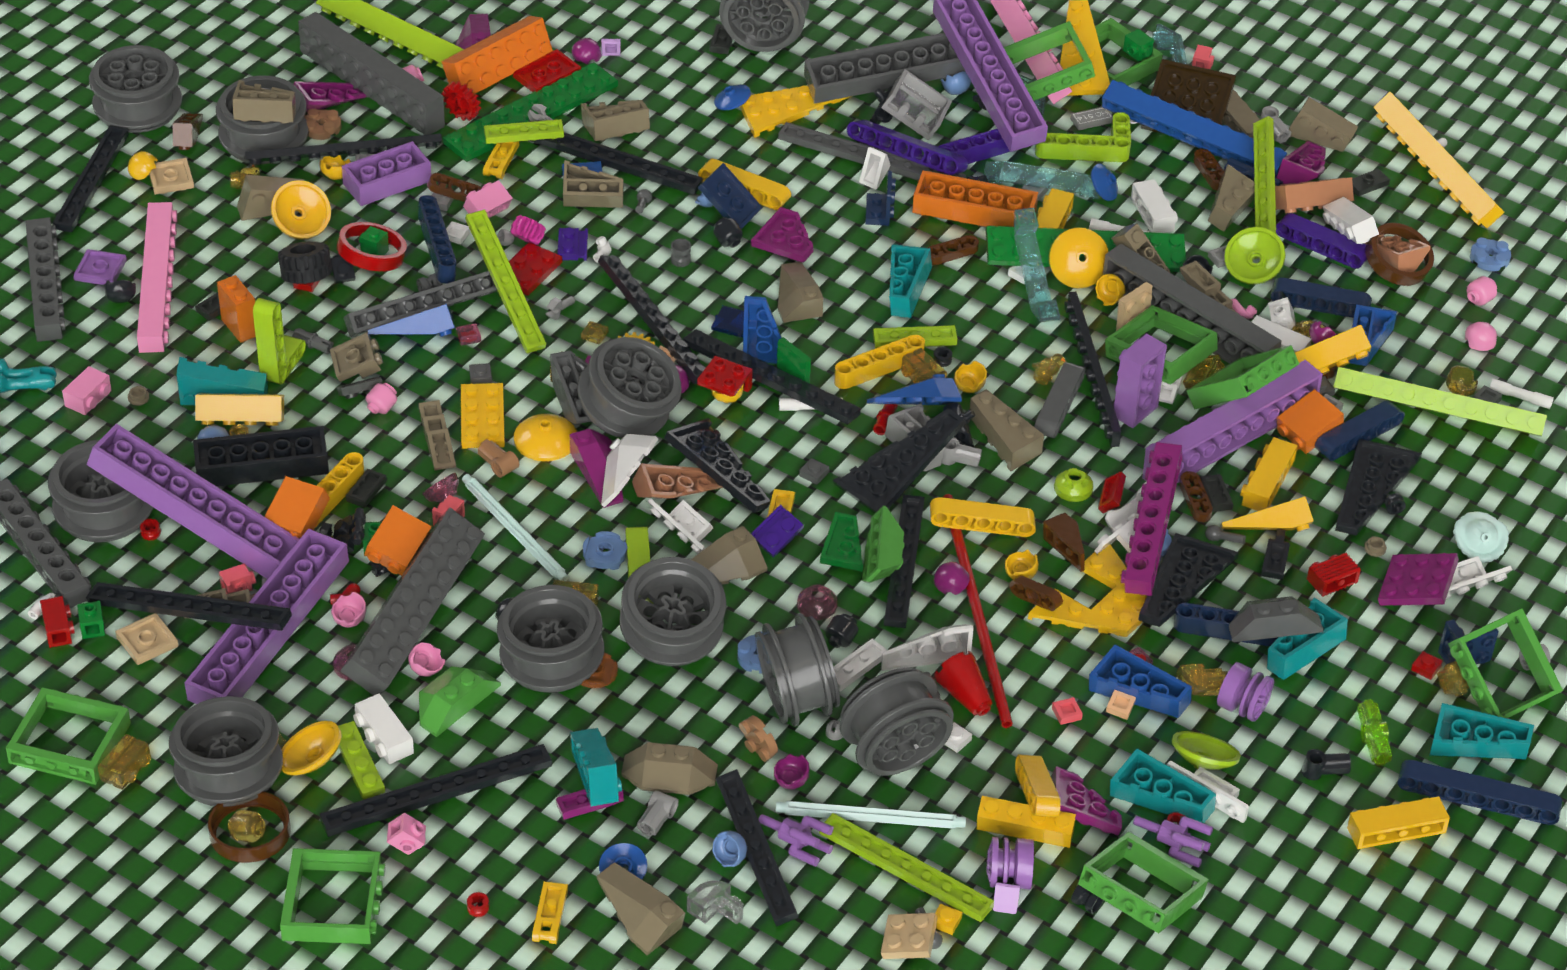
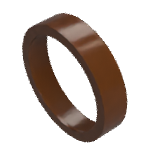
(1388, 272)
(253, 854)

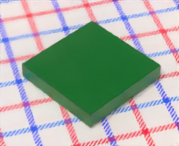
(793, 360)

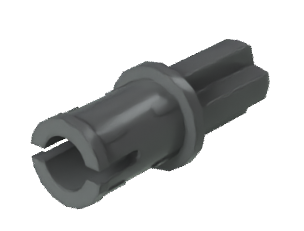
(313, 340)

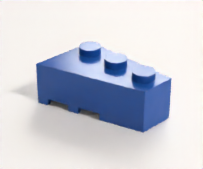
(1377, 326)

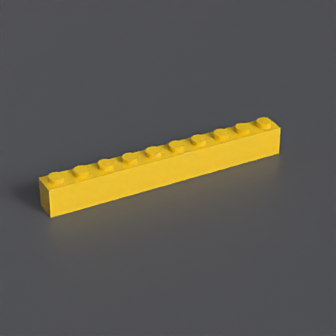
(1440, 162)

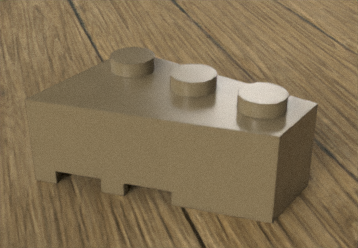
(263, 104)
(615, 120)
(1322, 126)
(591, 188)
(258, 194)
(1231, 198)

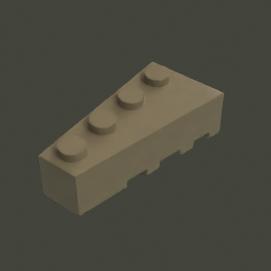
(1006, 430)

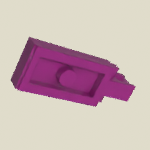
(578, 804)

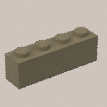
(1239, 115)

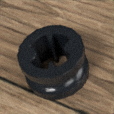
(943, 356)
(1394, 503)

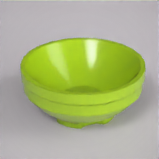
(1071, 489)

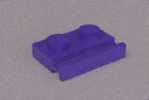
(572, 243)
(777, 531)

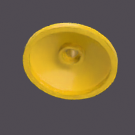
(307, 200)
(1065, 257)
(544, 437)
(310, 748)

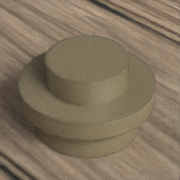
(138, 395)
(1375, 546)

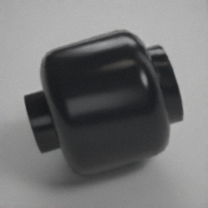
(728, 232)
(841, 630)

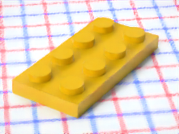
(482, 414)

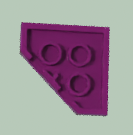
(784, 236)
(1084, 803)

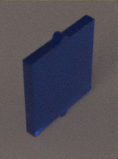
(729, 321)

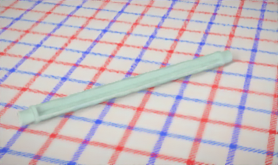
(515, 528)
(871, 814)

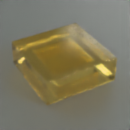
(594, 332)

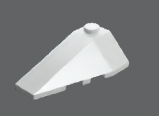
(623, 461)
(929, 648)

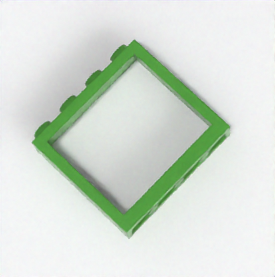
(1116, 32)
(1045, 41)
(1203, 338)
(1251, 370)
(1532, 653)
(58, 763)
(331, 861)
(1152, 861)

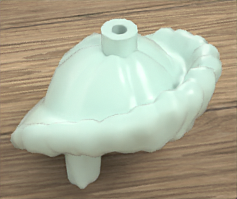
(1481, 536)

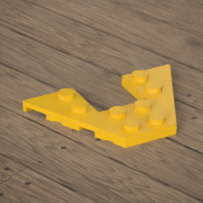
(1113, 614)

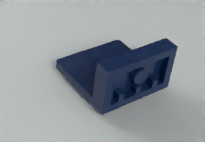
(878, 205)
(1480, 647)

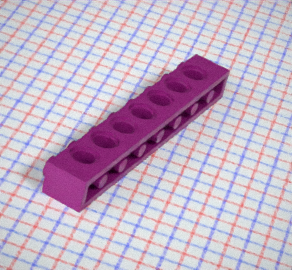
(1153, 519)

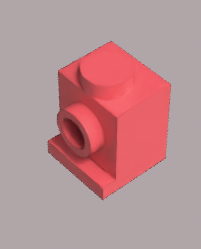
(1203, 57)
(450, 502)
(237, 579)

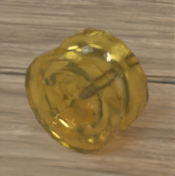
(238, 429)

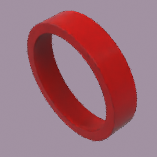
(370, 261)

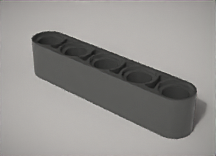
(1060, 399)

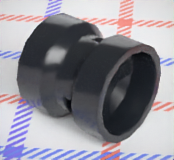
(1084, 897)

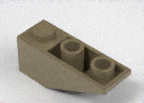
(1136, 240)

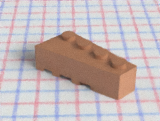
(1312, 193)

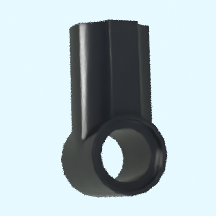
(1319, 764)

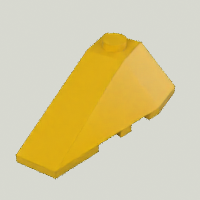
(1285, 516)

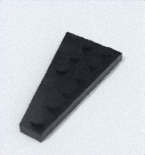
(718, 460)
(899, 464)
(1373, 477)
(1182, 575)

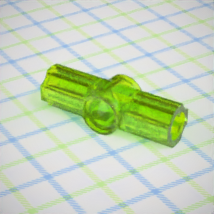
(1374, 732)

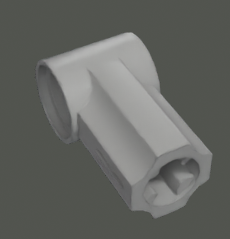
(1281, 131)
(961, 453)
(659, 809)

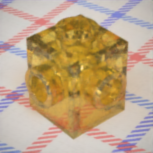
(1452, 680)

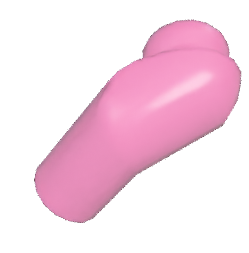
(1247, 313)

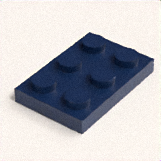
(730, 196)

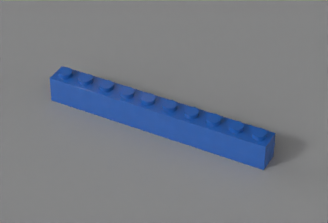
(1183, 124)

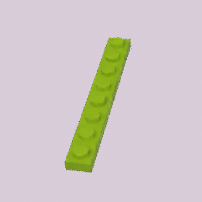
(1264, 174)
(505, 281)
(909, 868)

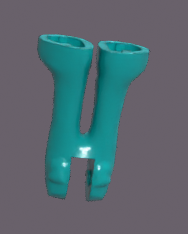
(27, 378)

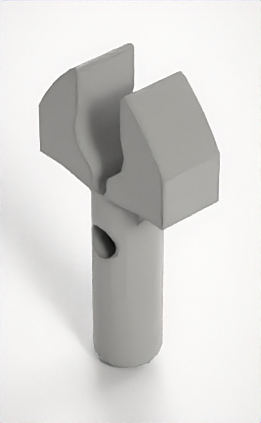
(541, 116)
(557, 305)

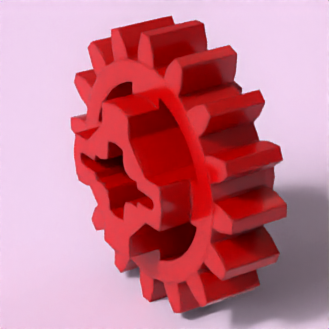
(461, 101)

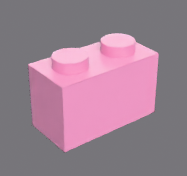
(491, 198)
(86, 390)

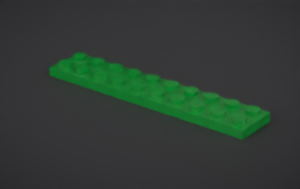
(558, 98)
(1003, 249)

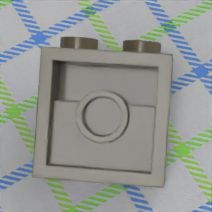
(356, 357)

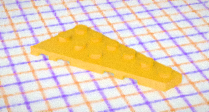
(1083, 24)
(777, 107)

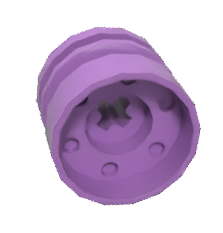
(1247, 692)
(1011, 863)

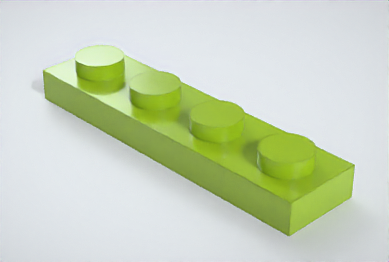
(523, 131)
(932, 334)
(360, 762)

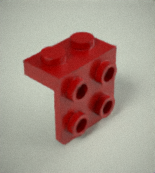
(725, 377)

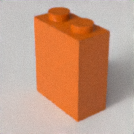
(236, 308)
(1308, 420)
(297, 506)
(397, 540)

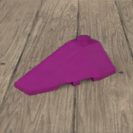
(474, 30)
(327, 94)
(1303, 164)
(590, 454)

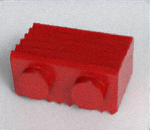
(1333, 574)

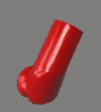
(353, 587)

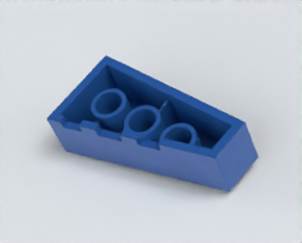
(1138, 678)

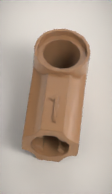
(500, 461)

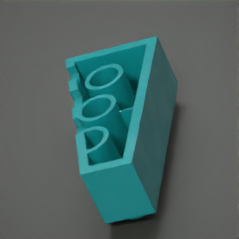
(908, 277)
(202, 378)
(1294, 652)
(1479, 734)
(595, 766)
(1161, 788)

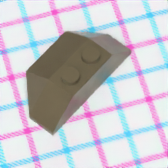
(669, 768)

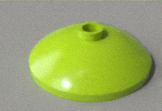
(1251, 245)
(1205, 750)

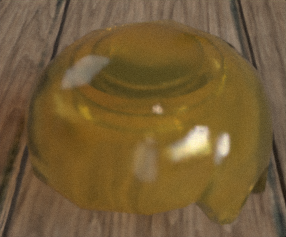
(1461, 381)

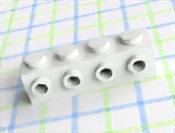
(1350, 220)

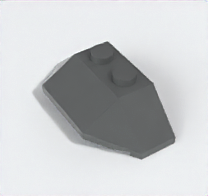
(565, 375)
(1273, 619)

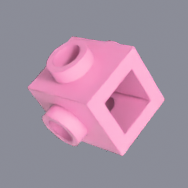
(406, 833)

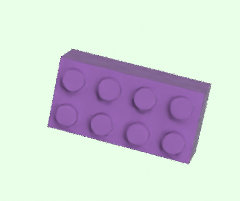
(386, 173)
(1139, 380)

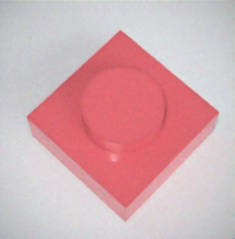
(1067, 711)

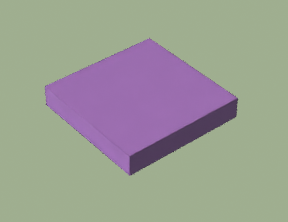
(99, 267)

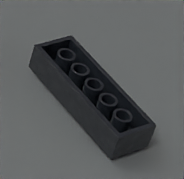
(262, 456)

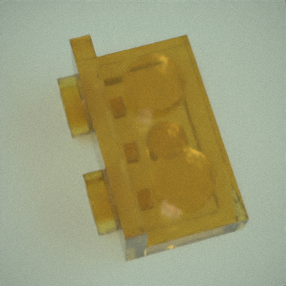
(1203, 370)

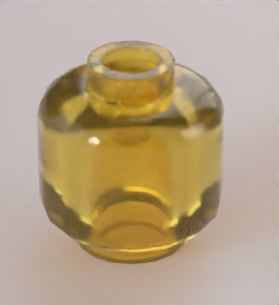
(246, 826)

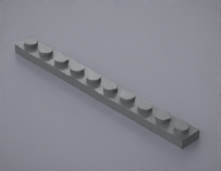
(849, 150)

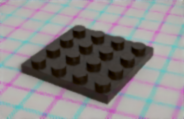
(1194, 89)

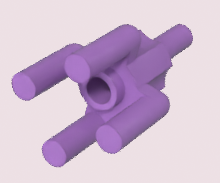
(800, 835)
(1178, 836)

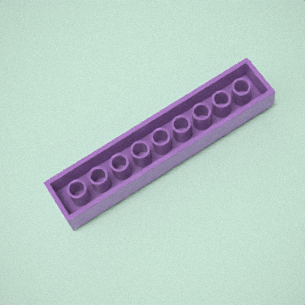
(991, 72)
(1239, 420)
(191, 500)
(247, 650)

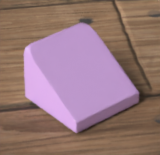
(610, 47)
(1006, 898)

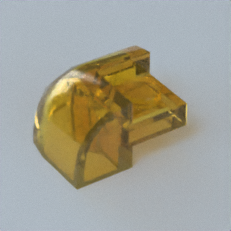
(1203, 681)

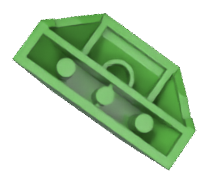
(882, 547)
(452, 697)

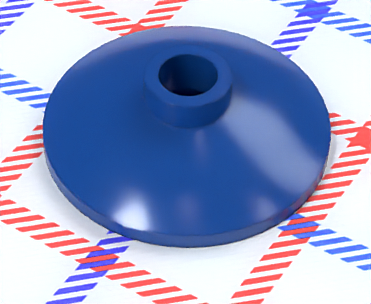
(732, 97)
(1104, 182)
(626, 856)

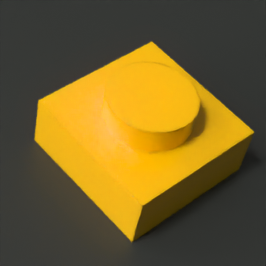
(947, 919)

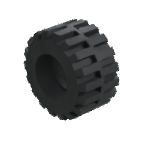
(305, 262)

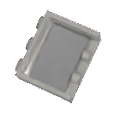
(916, 104)

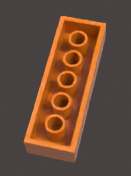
(499, 54)
(970, 200)

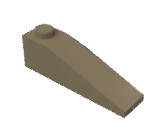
(798, 294)
(733, 557)
(644, 910)

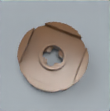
(329, 119)
(757, 738)

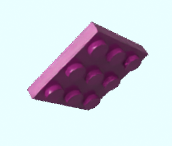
(1418, 579)

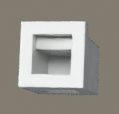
(1282, 313)

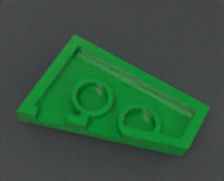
(842, 543)

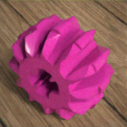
(527, 229)

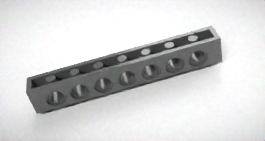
(44, 279)
(400, 308)
(40, 547)

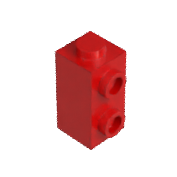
(56, 623)

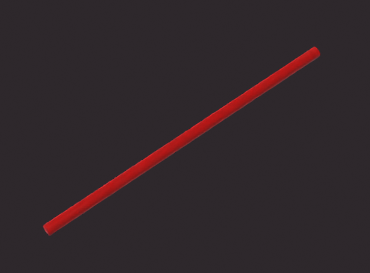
(982, 630)

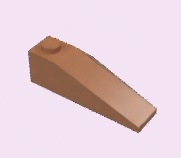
(1402, 254)
(670, 481)

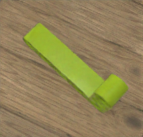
(1090, 147)
(275, 351)

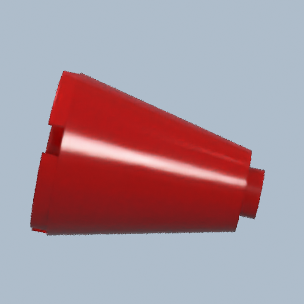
(965, 683)

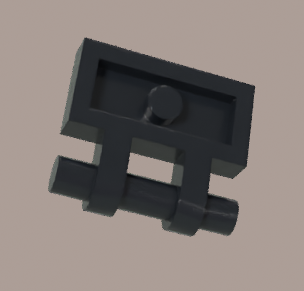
(351, 529)

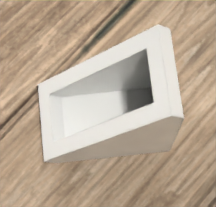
(874, 168)

